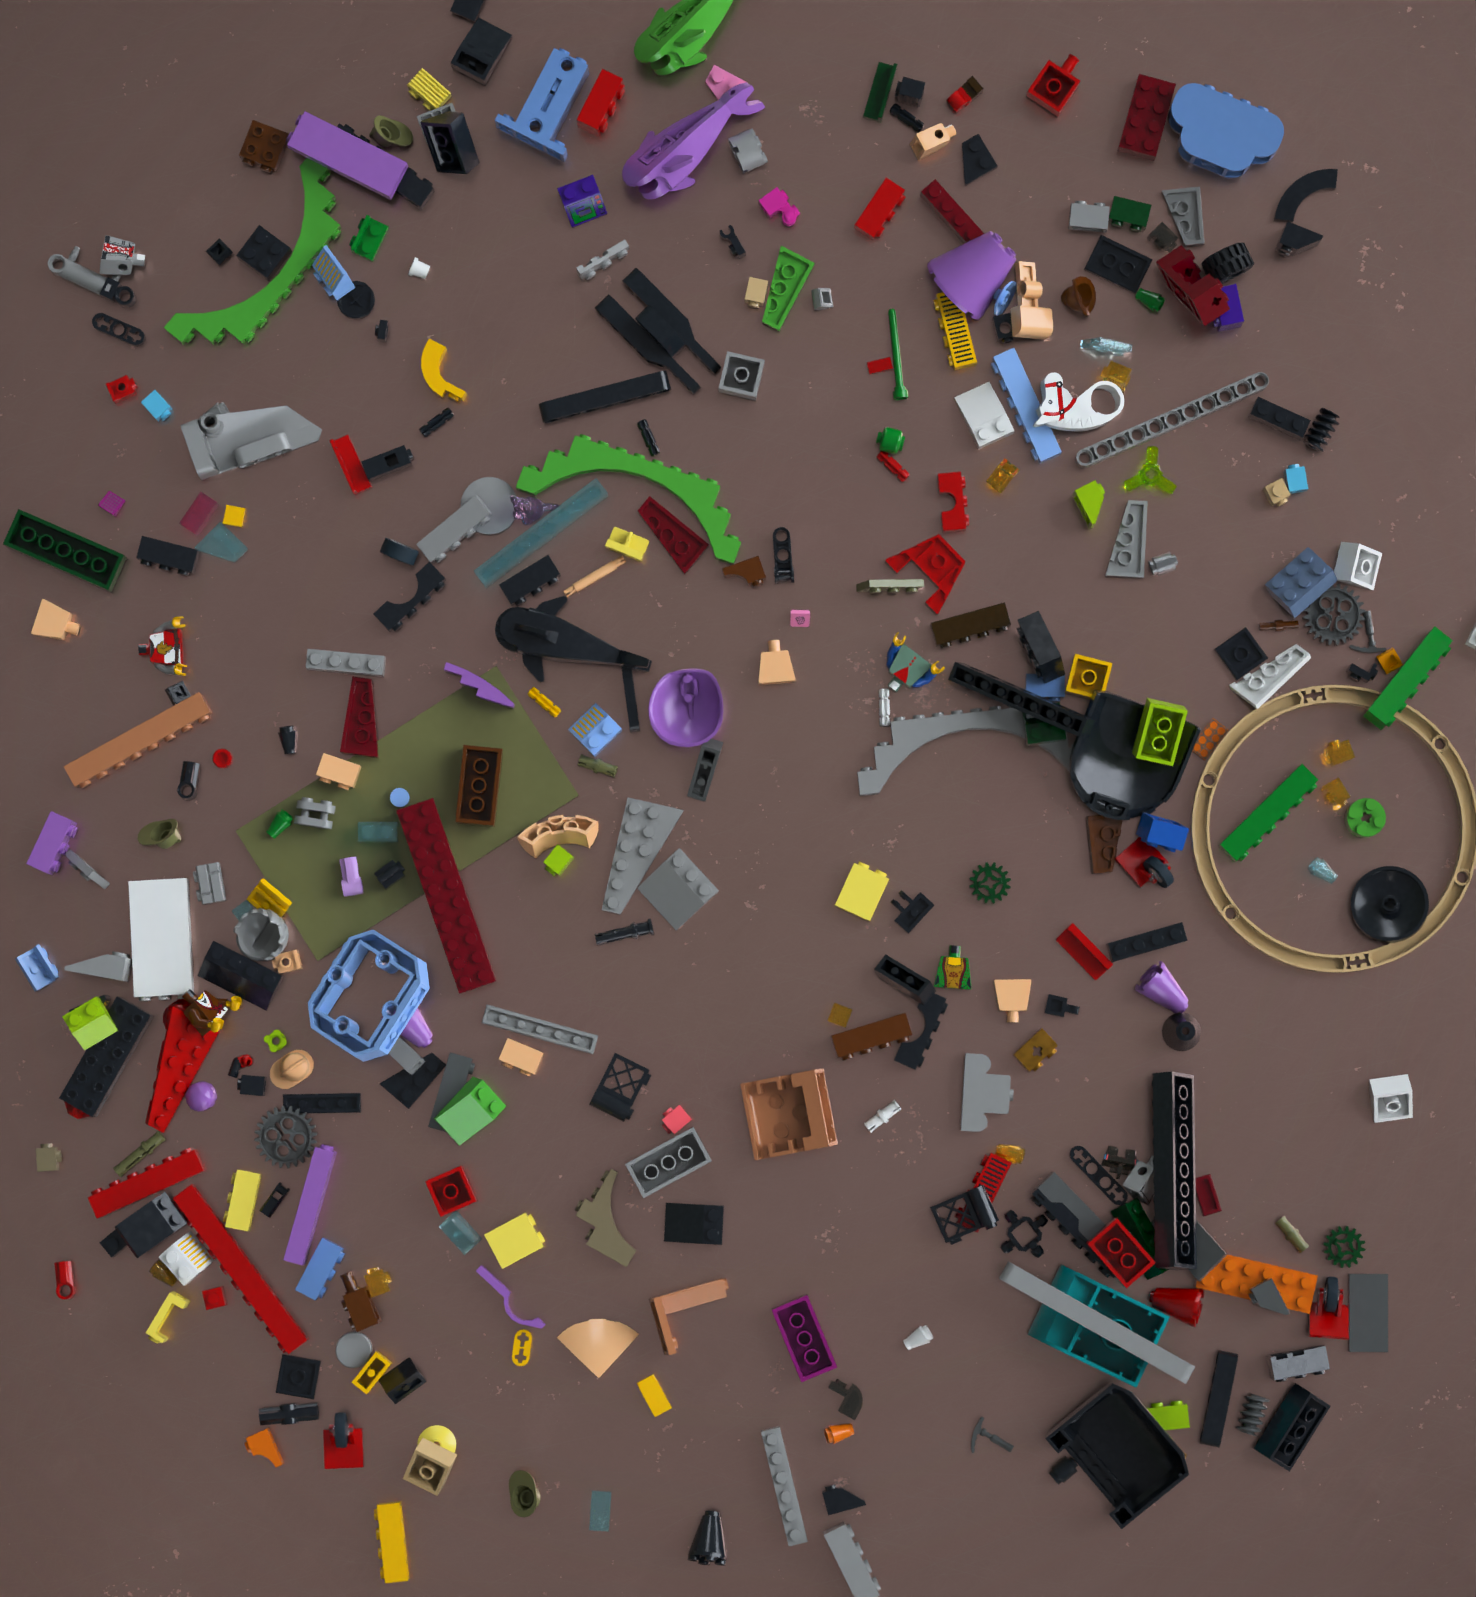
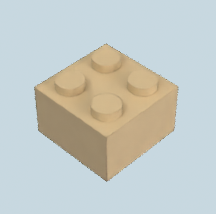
(430, 1466)

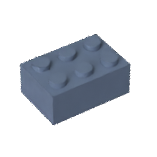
(1301, 582)

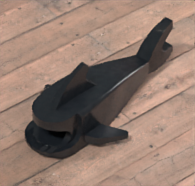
(544, 636)

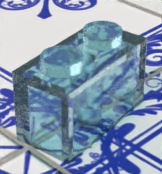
(378, 832)

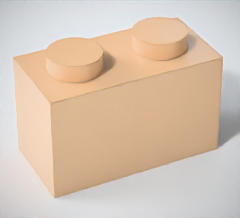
(338, 771)
(520, 1056)

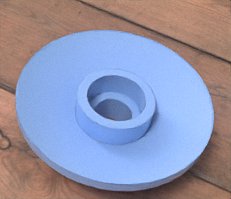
(1004, 297)

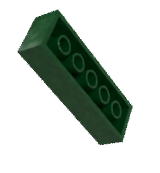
(64, 550)

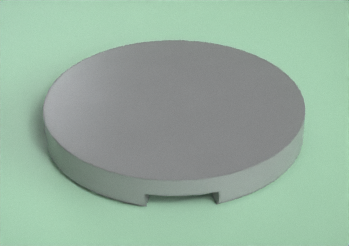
(496, 496)

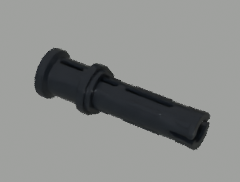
(634, 930)

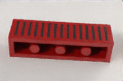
(991, 1177)

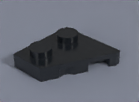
(976, 159)

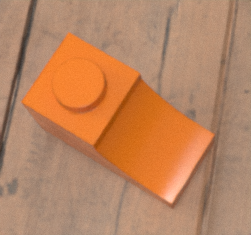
(264, 1444)

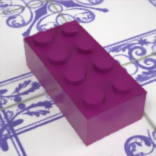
(804, 1338)

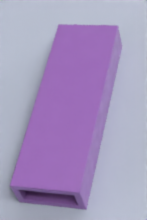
(346, 155)
(310, 1204)

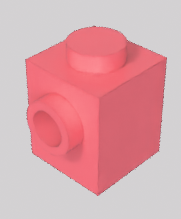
(675, 1119)

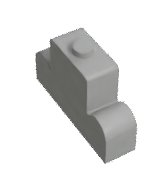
(982, 1093)

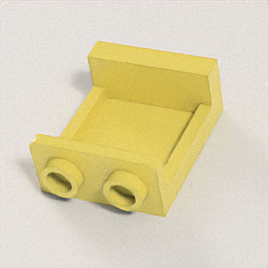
(862, 891)
(515, 1240)
(154, 1329)

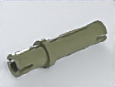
(142, 1151)

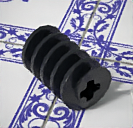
(1321, 429)

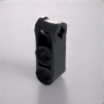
(785, 566)

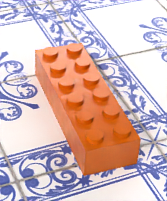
(1237, 1275)

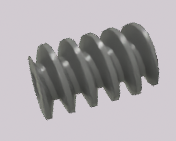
(1252, 1414)

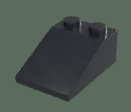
(694, 1223)
(151, 1225)

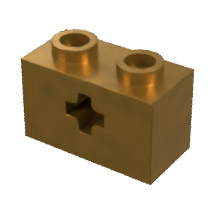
(1042, 1040)

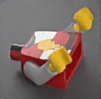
(166, 647)

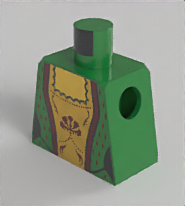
(953, 971)

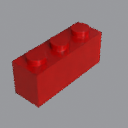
(880, 209)

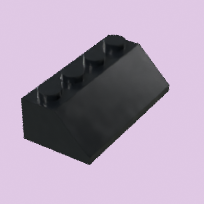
(240, 975)
(1292, 1427)

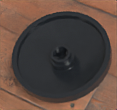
(1390, 904)

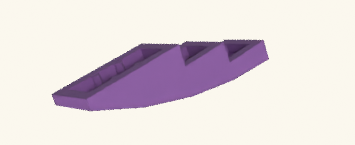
(485, 690)

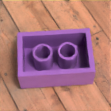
(52, 843)

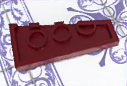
(674, 535)

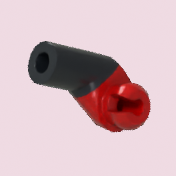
(238, 1063)

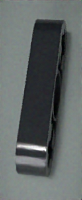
(108, 319)

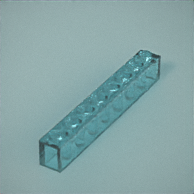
(541, 533)

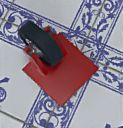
(1145, 864)
(1332, 1317)
(343, 1444)

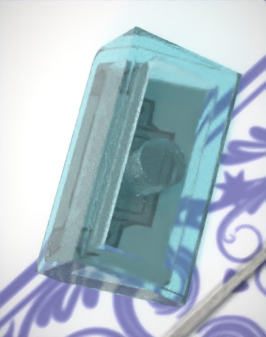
(460, 1232)

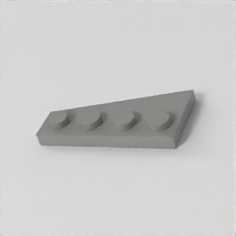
(1129, 548)

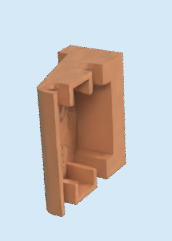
(789, 1114)

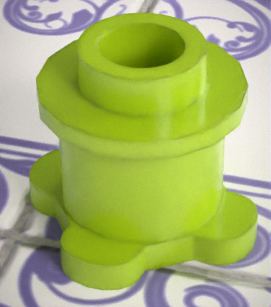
(269, 1040)

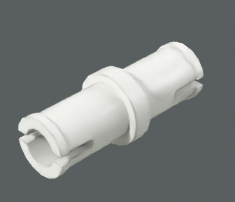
(882, 1116)

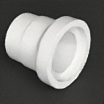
(418, 269)

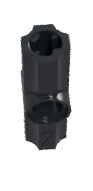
(289, 1414)

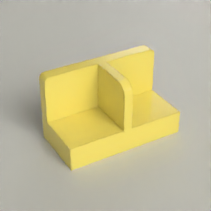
(627, 544)

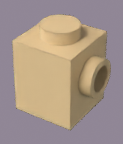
(1277, 493)

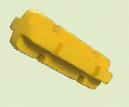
(544, 702)

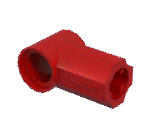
(64, 1277)

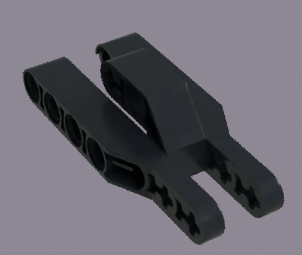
(663, 323)

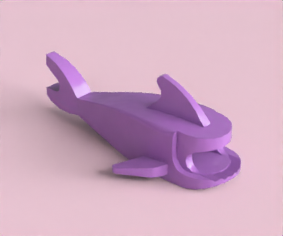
(671, 155)

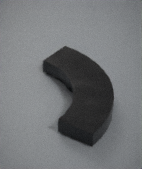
(1301, 189)

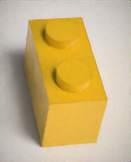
(371, 1372)

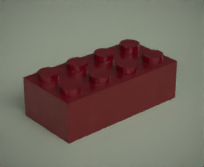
(1146, 117)

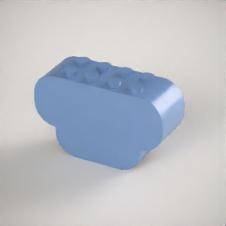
(1223, 131)

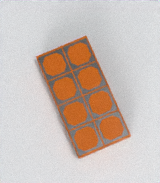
(1209, 739)

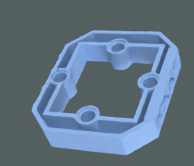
(332, 986)

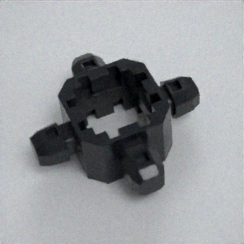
(1011, 1217)

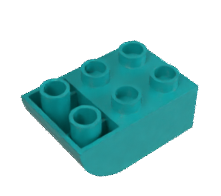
(1088, 1346)

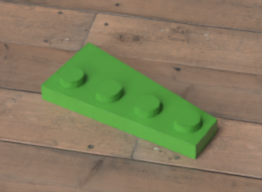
(787, 282)

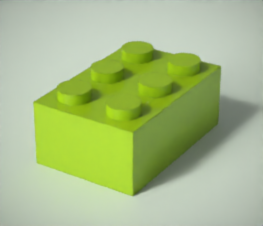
(1159, 732)

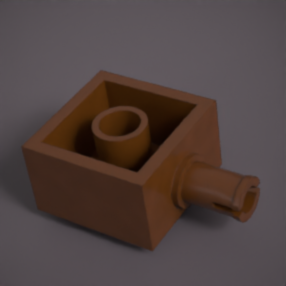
(359, 1304)

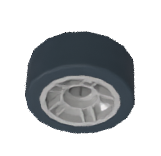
(399, 551)

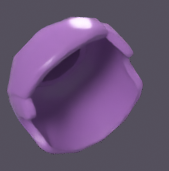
(201, 1096)

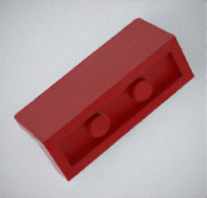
(350, 464)
(1084, 951)

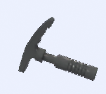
(1370, 631)
(993, 1438)

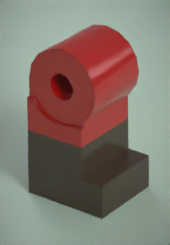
(965, 94)

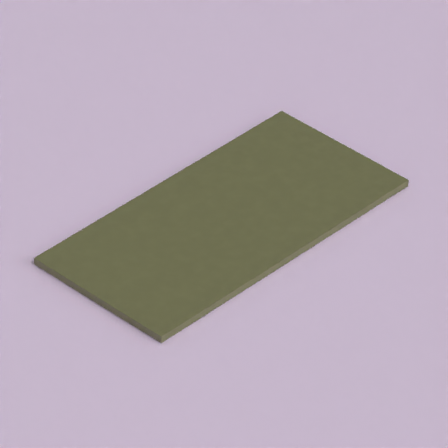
(427, 763)

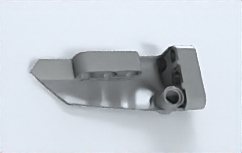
(245, 438)

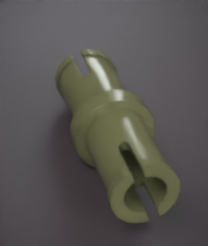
(597, 766)
(1292, 1234)

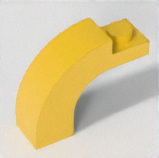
(430, 365)

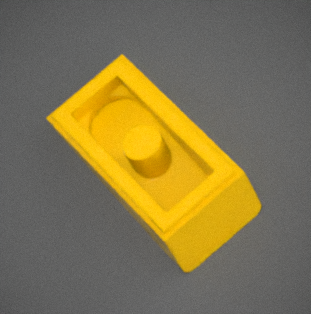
(654, 1395)

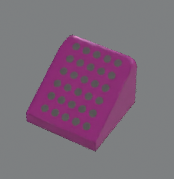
(111, 503)

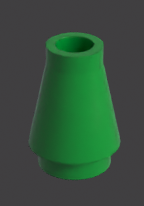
(1152, 300)
(280, 822)

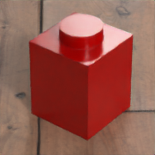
(214, 1297)

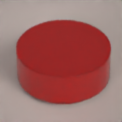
(222, 758)

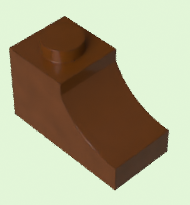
(748, 570)

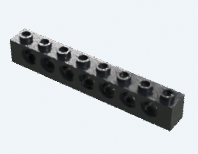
(1022, 700)

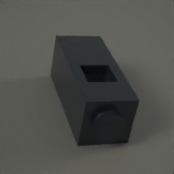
(387, 463)

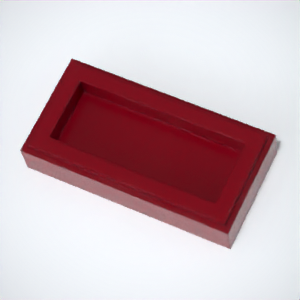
(1207, 1195)

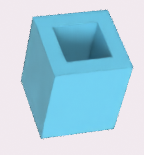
(157, 406)
(1295, 479)

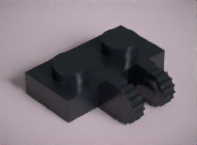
(913, 912)

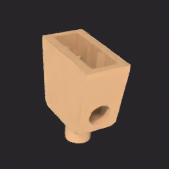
(931, 140)
(53, 622)
(775, 665)
(1012, 996)

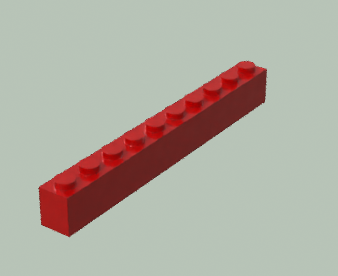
(240, 1268)

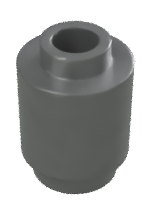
(1163, 563)

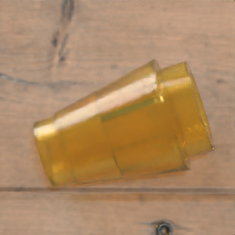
(1011, 1153)
(162, 1273)

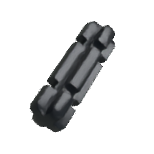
(906, 117)
(436, 422)
(648, 437)

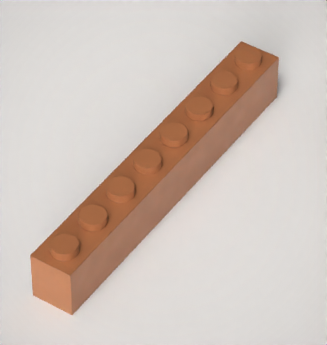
(138, 739)

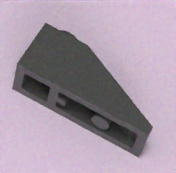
(705, 769)

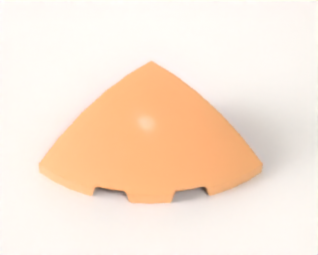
(598, 1342)

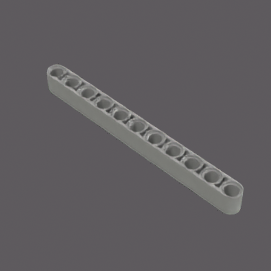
(1178, 413)
(1097, 1322)

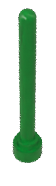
(900, 391)

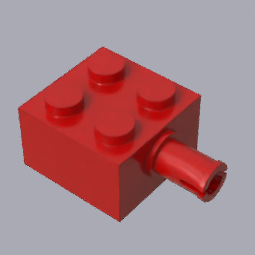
(1054, 85)

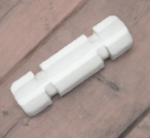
(884, 707)

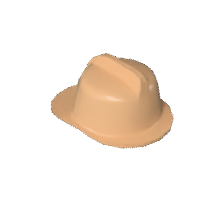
(291, 1069)

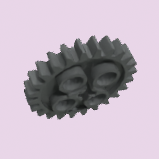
(1350, 617)
(271, 1146)

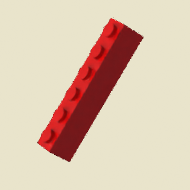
(147, 1183)

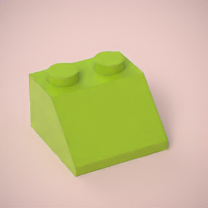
(1089, 501)
(90, 1023)

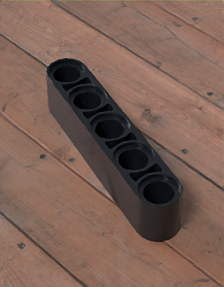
(1218, 1398)

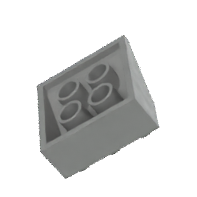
(678, 889)
(114, 966)

